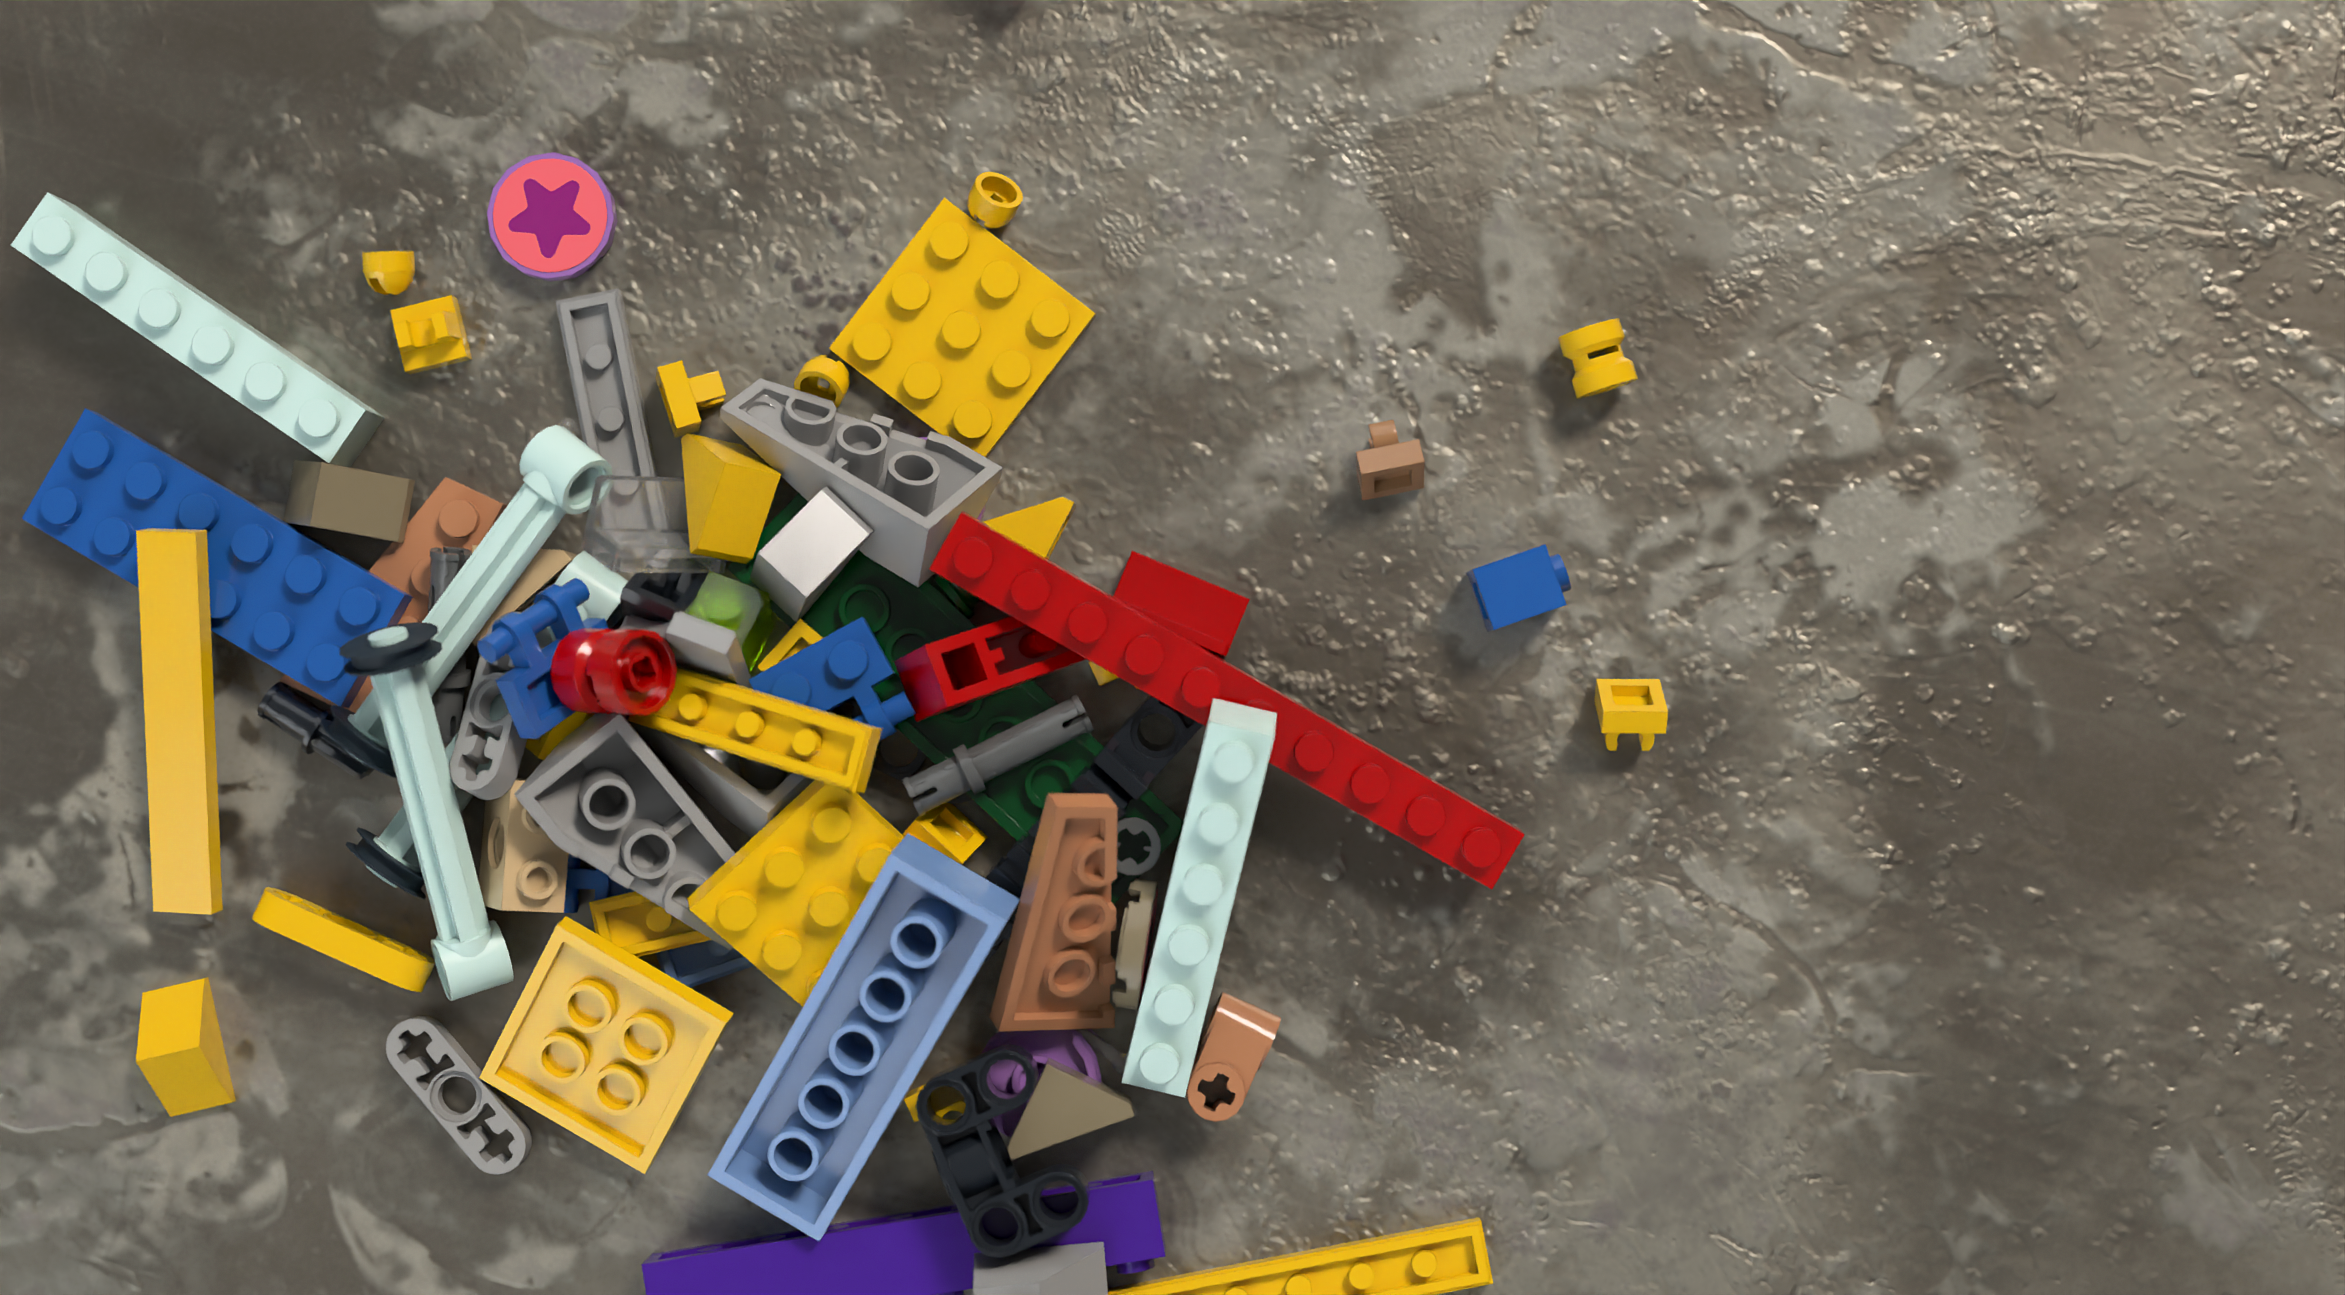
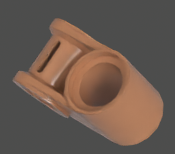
(1231, 1045)

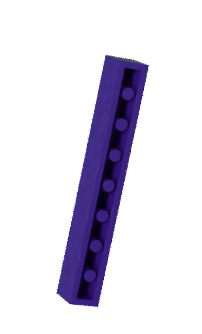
(908, 1250)

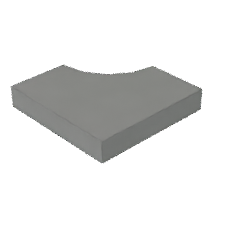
(699, 646)

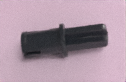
(301, 721)

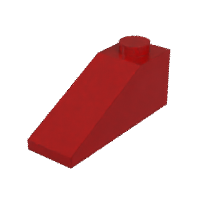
(978, 665)

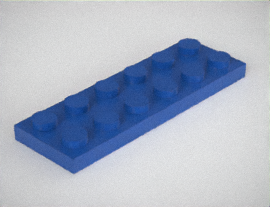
(267, 580)

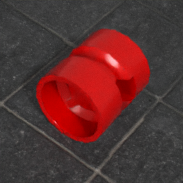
(613, 671)

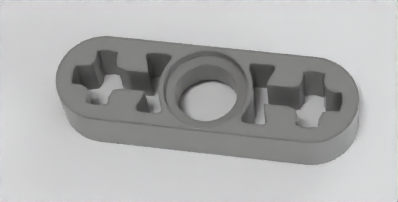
(470, 744)
(441, 1047)

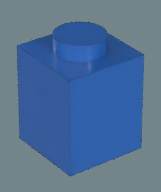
(1519, 587)

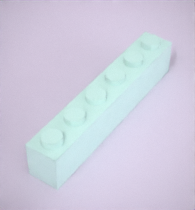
(197, 331)
(1199, 896)

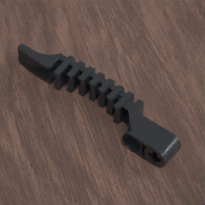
(1119, 769)

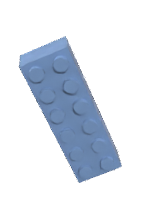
(863, 1036)

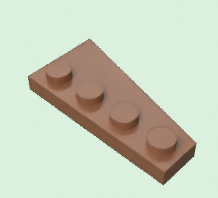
(448, 518)
(1061, 936)

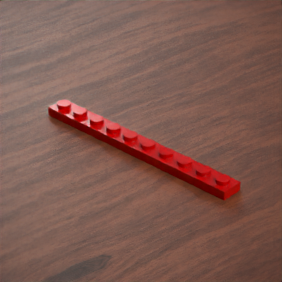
(1190, 678)

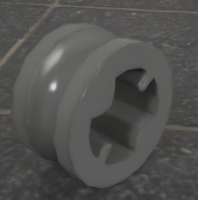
(1135, 826)

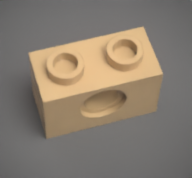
(519, 860)

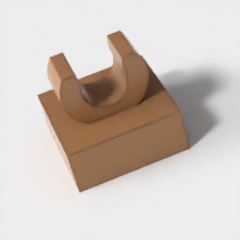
(1389, 465)

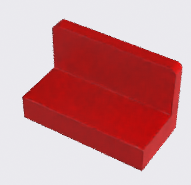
(1182, 602)

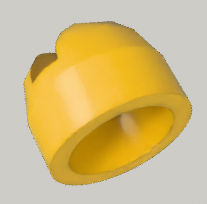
(1000, 188)
(389, 270)
(828, 369)

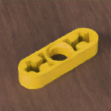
(343, 939)

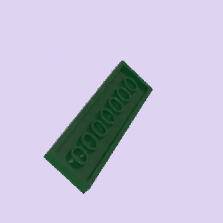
(914, 616)

